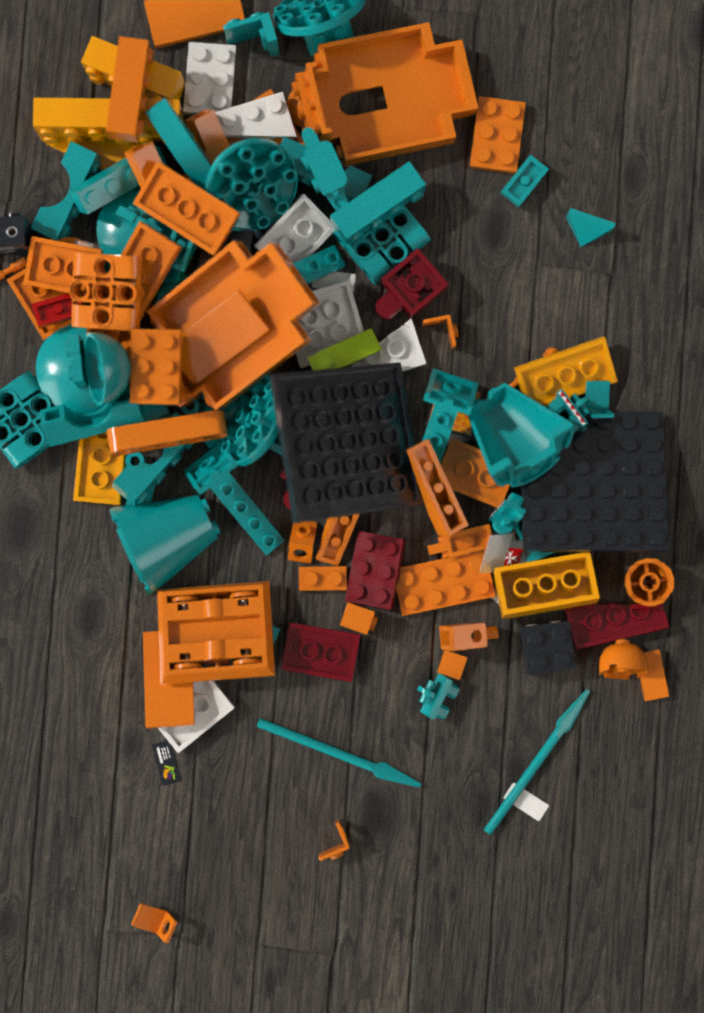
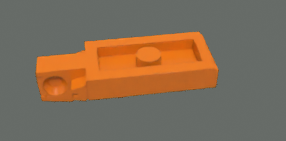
(462, 542)

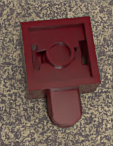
(411, 289)

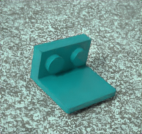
(256, 26)

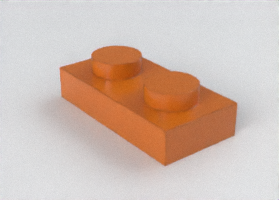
(322, 578)

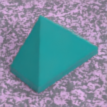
(588, 227)

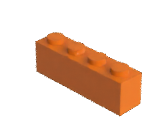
(129, 88)

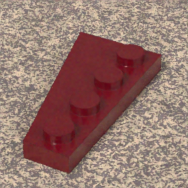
(603, 624)

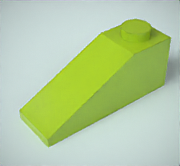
(346, 352)

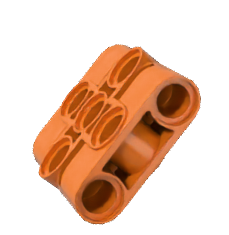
(91, 315)

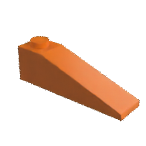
(436, 490)
(335, 538)

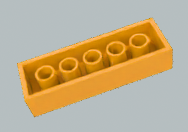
(85, 120)

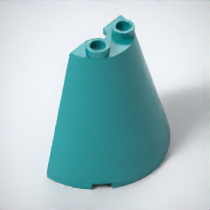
(518, 435)
(164, 536)

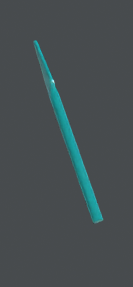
(563, 725)
(380, 770)

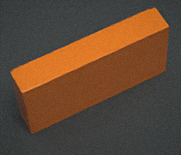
(654, 683)

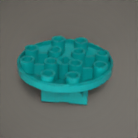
(316, 20)
(255, 180)
(118, 221)
(62, 370)
(253, 425)

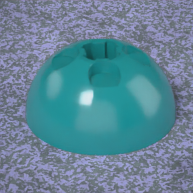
(105, 367)

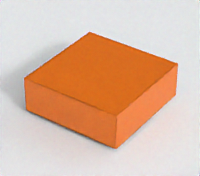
(452, 664)

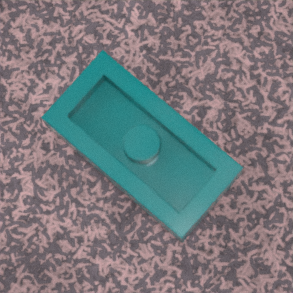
(524, 181)

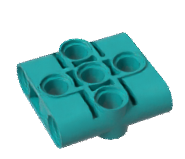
(373, 264)
(26, 398)

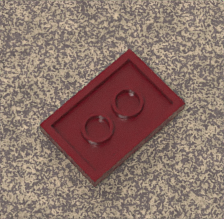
(375, 570)
(320, 652)

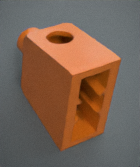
(458, 636)

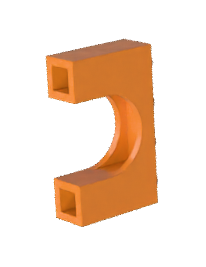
(206, 132)

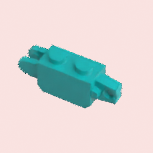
(325, 167)

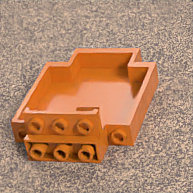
(421, 84)
(274, 291)

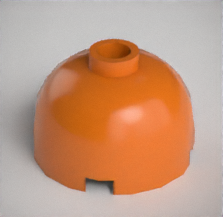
(659, 579)
(622, 660)

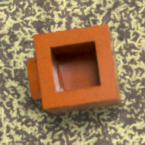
(358, 618)

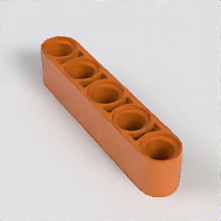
(167, 432)

